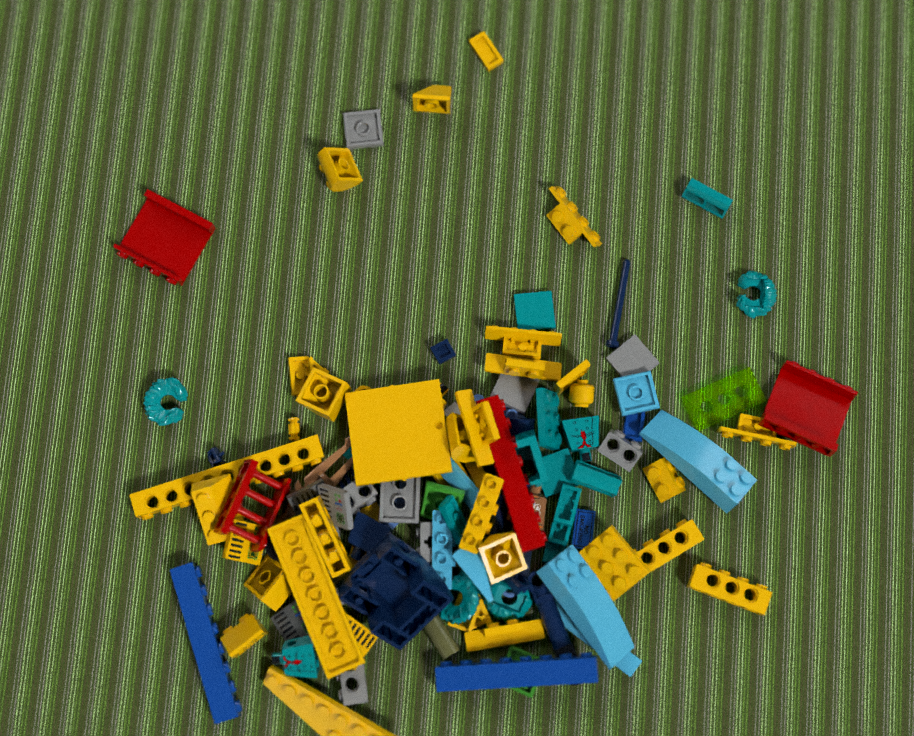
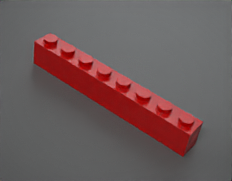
(514, 488)

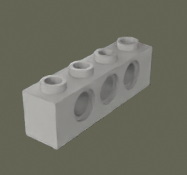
(356, 695)

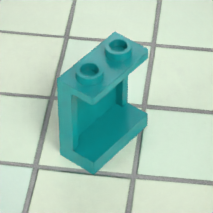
(529, 438)

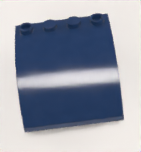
(394, 591)

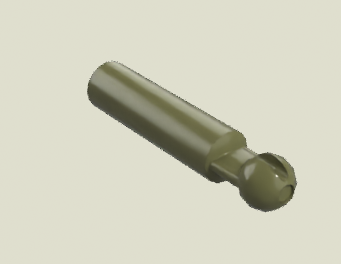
(441, 637)

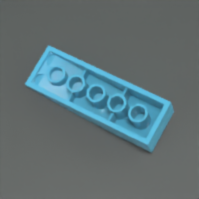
(699, 460)
(587, 605)

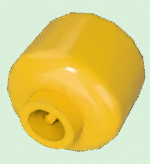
(581, 393)

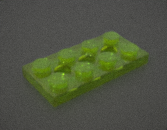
(725, 386)

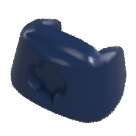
(215, 457)

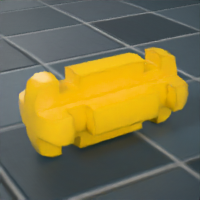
(294, 428)

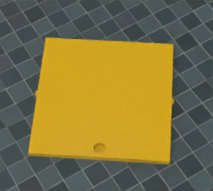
(398, 432)

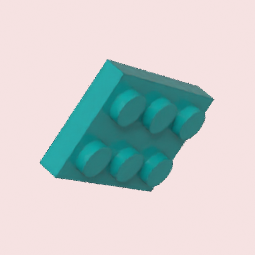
(548, 419)

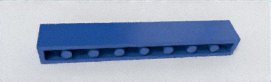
(205, 642)
(517, 673)

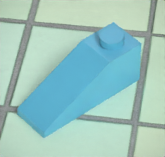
(475, 569)

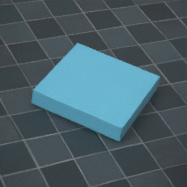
(636, 393)

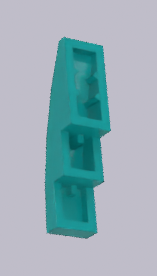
(562, 522)

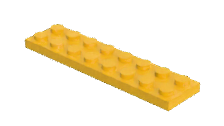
(316, 596)

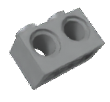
(617, 454)
(360, 501)

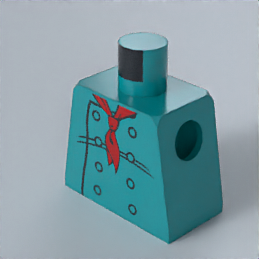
(582, 435)
(298, 658)

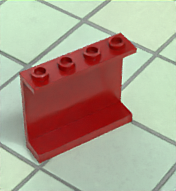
(165, 239)
(807, 408)

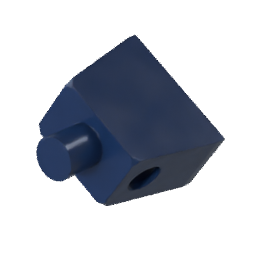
(366, 534)

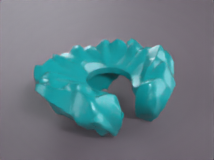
(767, 294)
(153, 398)
(469, 603)
(507, 611)

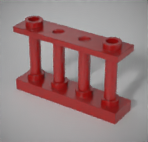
(233, 505)

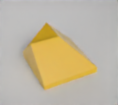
(433, 99)
(502, 556)

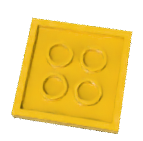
(614, 562)

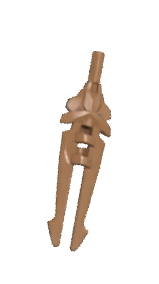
(318, 473)

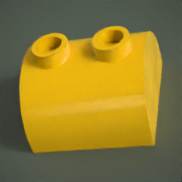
(339, 168)
(458, 440)

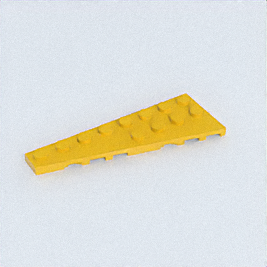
(319, 710)

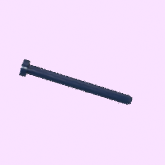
(612, 342)

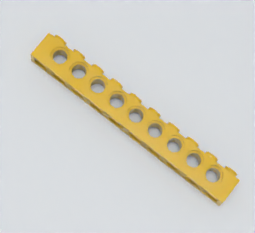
(141, 499)

